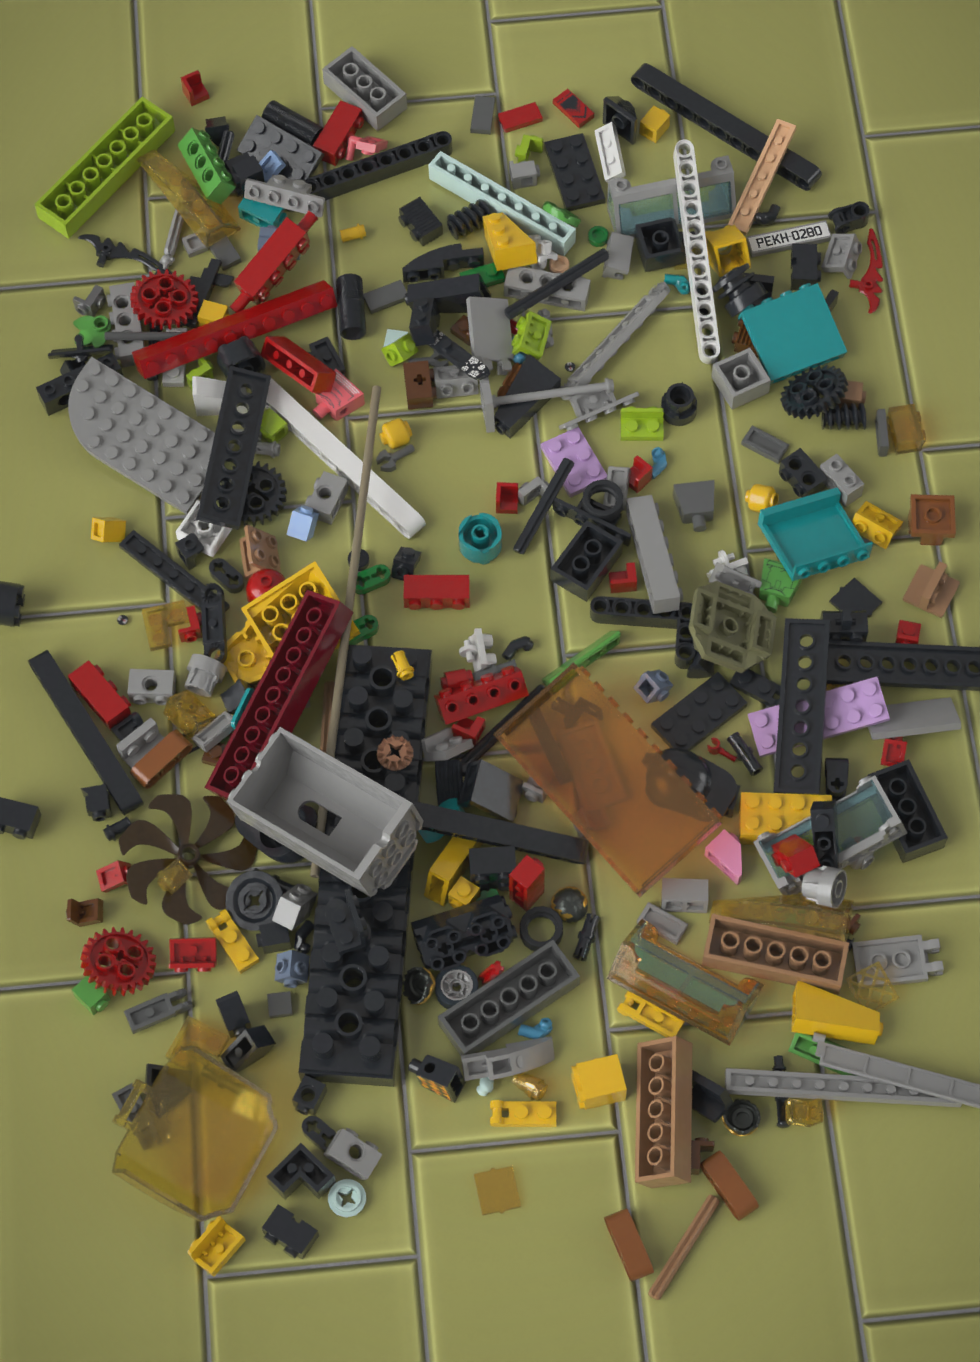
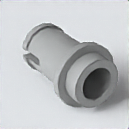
(267, 448)

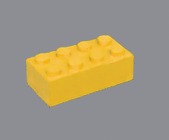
(772, 812)

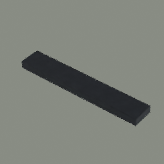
(165, 569)

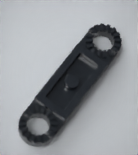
(214, 622)

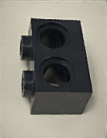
(806, 472)

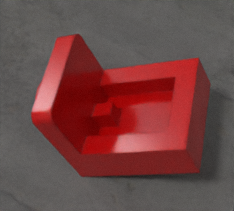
(191, 633)

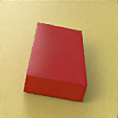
(520, 117)

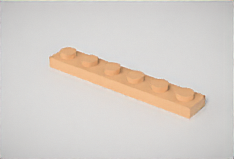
(762, 175)

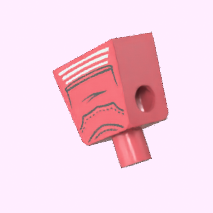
(340, 401)

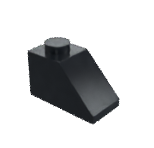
(233, 1014)
(248, 1048)

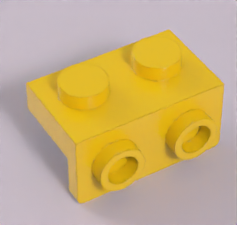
(215, 1246)

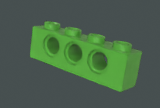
(206, 165)

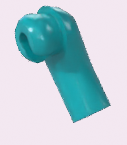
(679, 282)

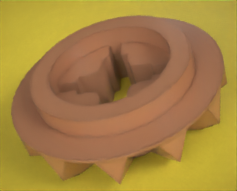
(394, 762)

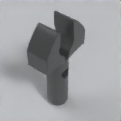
(433, 360)
(393, 457)

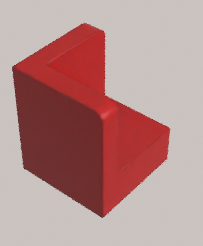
(194, 88)
(640, 474)
(507, 498)
(623, 580)
(469, 729)

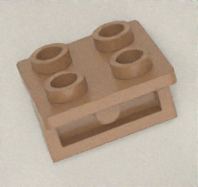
(258, 551)
(931, 589)

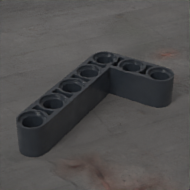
(634, 618)

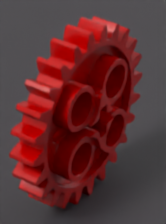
(177, 300)
(118, 961)

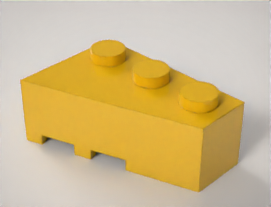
(508, 243)

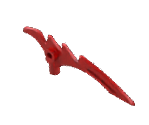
(868, 282)

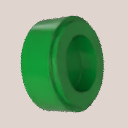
(598, 236)

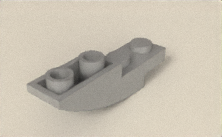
(508, 1061)

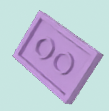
(576, 448)

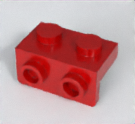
(193, 953)

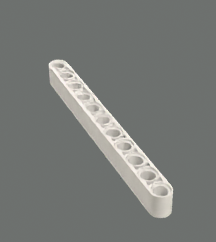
(696, 241)
(343, 461)

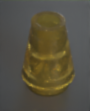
(530, 1085)

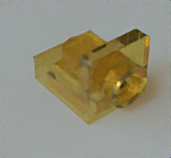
(173, 876)
(804, 1112)

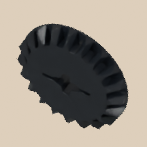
(239, 899)

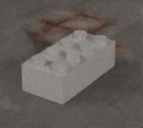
(366, 87)

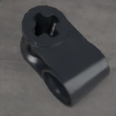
(846, 217)
(836, 776)

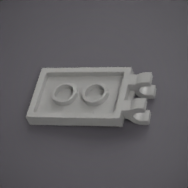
(490, 332)
(901, 958)

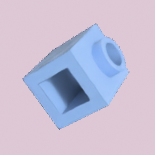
(302, 523)

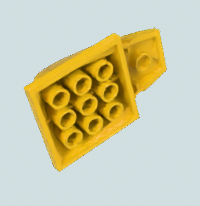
(267, 621)

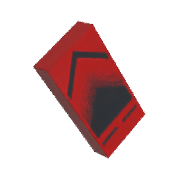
(573, 108)

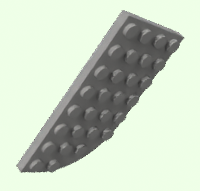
(140, 435)

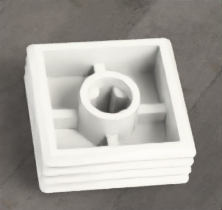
(210, 538)

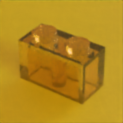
(905, 429)

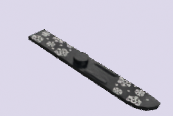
(460, 357)

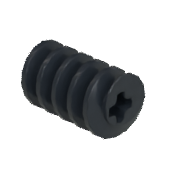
(466, 218)
(844, 416)

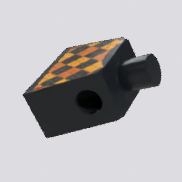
(438, 1076)

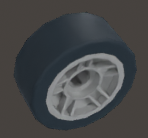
(454, 977)

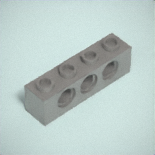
(516, 288)
(118, 298)

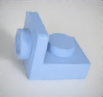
(271, 165)

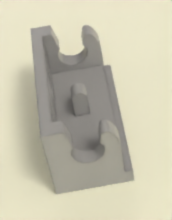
(619, 249)
(734, 578)
(684, 895)

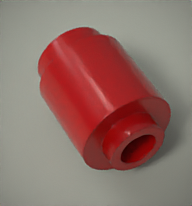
(453, 678)

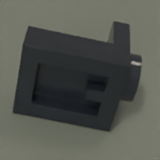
(188, 549)

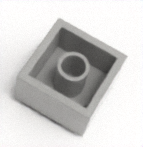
(741, 378)

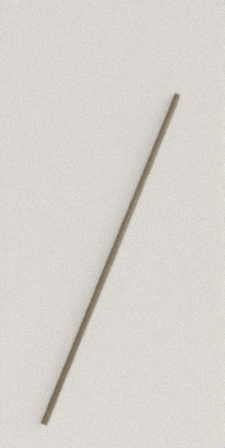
(350, 596)

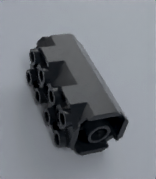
(464, 931)

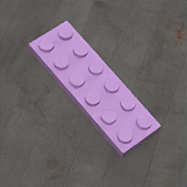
(845, 711)

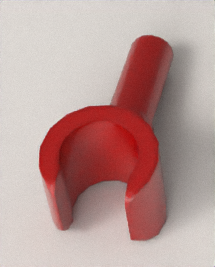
(719, 750)

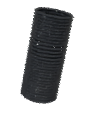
(292, 122)
(351, 306)

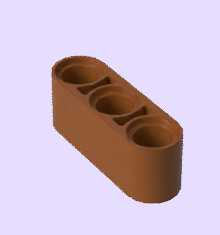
(161, 759)
(729, 1185)
(628, 1244)

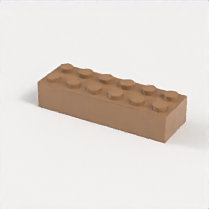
(775, 953)
(663, 1112)

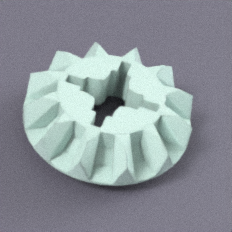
(345, 1187)

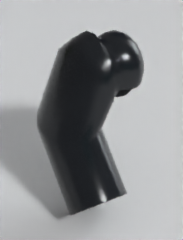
(769, 217)
(516, 644)
(301, 935)

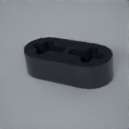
(229, 572)
(322, 1127)

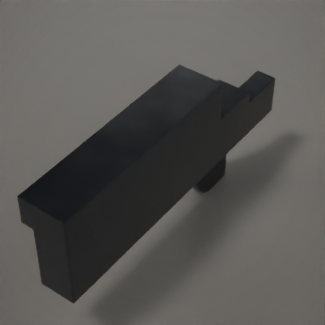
(205, 285)

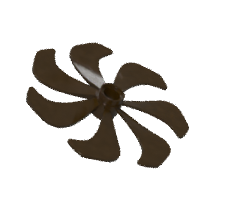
(180, 811)

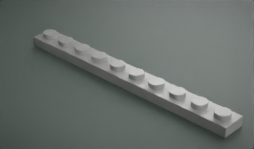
(824, 1087)

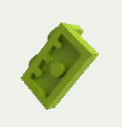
(531, 335)
(642, 424)

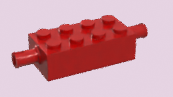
(273, 261)

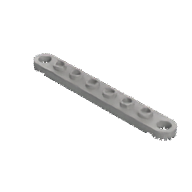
(617, 337)

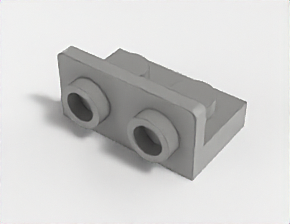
(842, 254)
(453, 382)
(139, 742)
(444, 746)

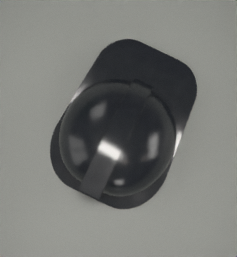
(707, 778)
(270, 846)

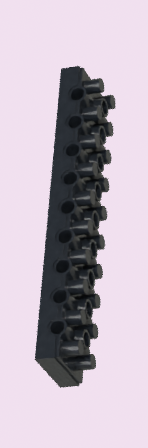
(375, 1005)

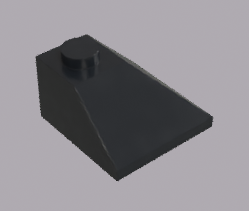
(622, 115)

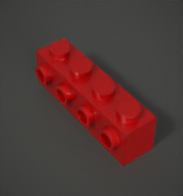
(298, 364)
(481, 694)

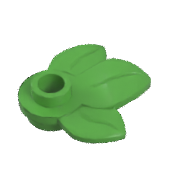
(90, 329)

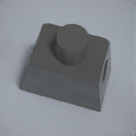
(695, 503)

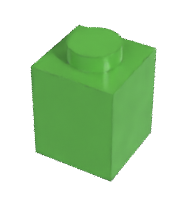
(92, 999)

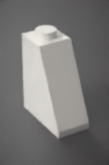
(208, 396)

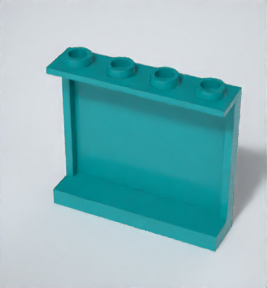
(793, 332)
(813, 534)

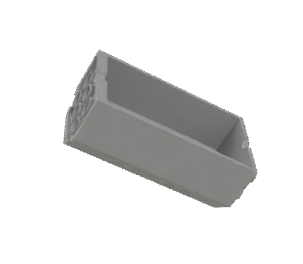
(375, 824)

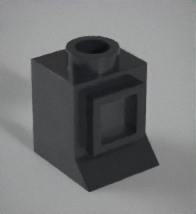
(97, 802)

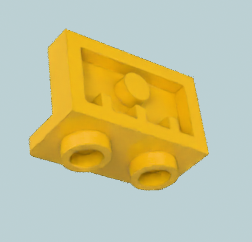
(876, 524)

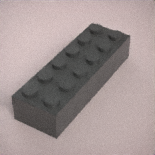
(509, 999)

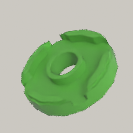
(562, 214)

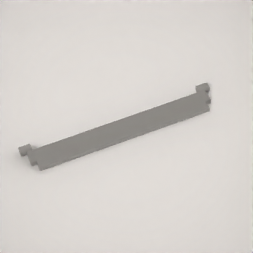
(896, 1073)

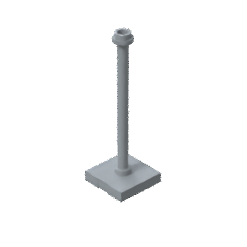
(490, 402)

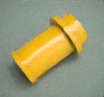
(353, 233)
(404, 670)

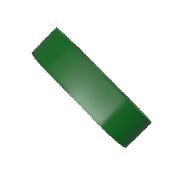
(371, 580)
(365, 631)

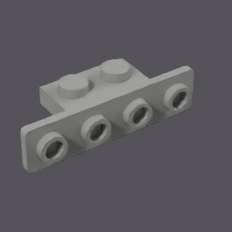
(285, 194)
(590, 404)

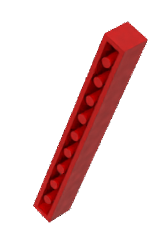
(248, 322)

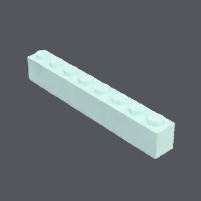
(527, 216)

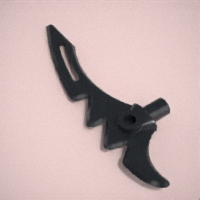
(108, 251)

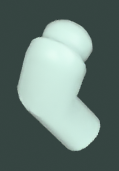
(485, 1086)

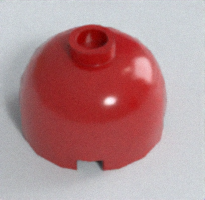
(261, 582)

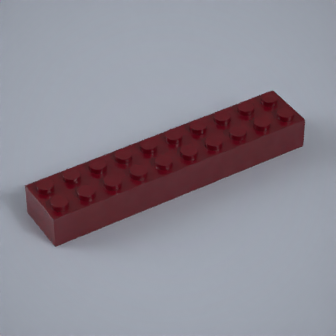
(283, 687)

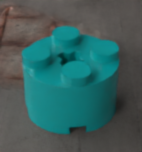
(480, 538)

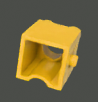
(733, 256)
(598, 1082)

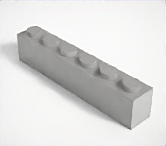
(653, 554)

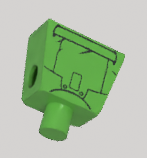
(776, 585)

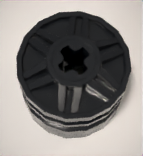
(739, 289)

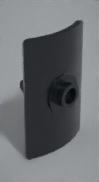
(80, 353)

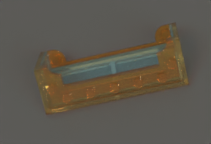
(682, 985)

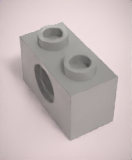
(842, 476)
(331, 486)
(142, 679)
(295, 906)
(339, 1153)

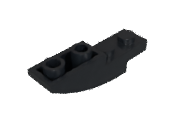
(434, 263)

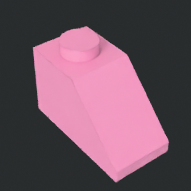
(726, 854)

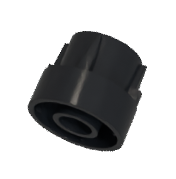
(679, 404)

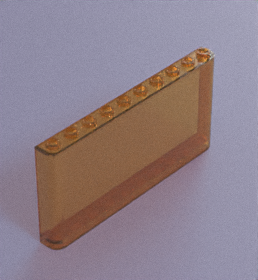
(608, 778)

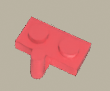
(368, 145)

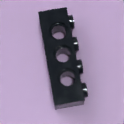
(56, 392)

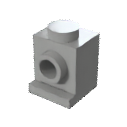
(523, 174)

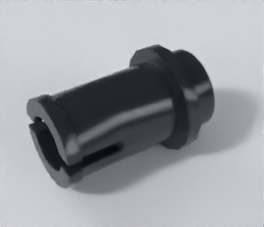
(116, 829)

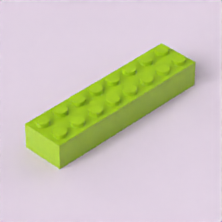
(104, 167)

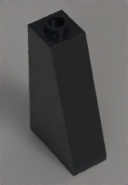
(449, 293)
(530, 378)

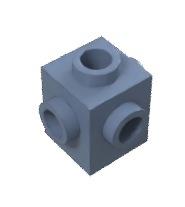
(653, 686)
(292, 968)

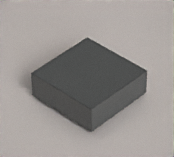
(280, 1004)

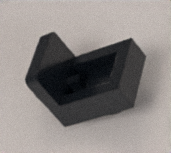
(405, 562)

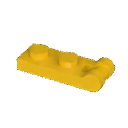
(233, 941)
(650, 1015)
(523, 1113)

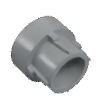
(204, 674)
(825, 886)

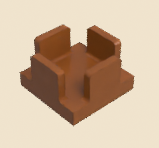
(932, 518)

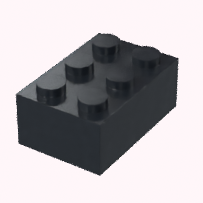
(586, 561)

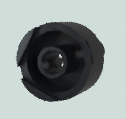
(240, 354)
(11, 601)

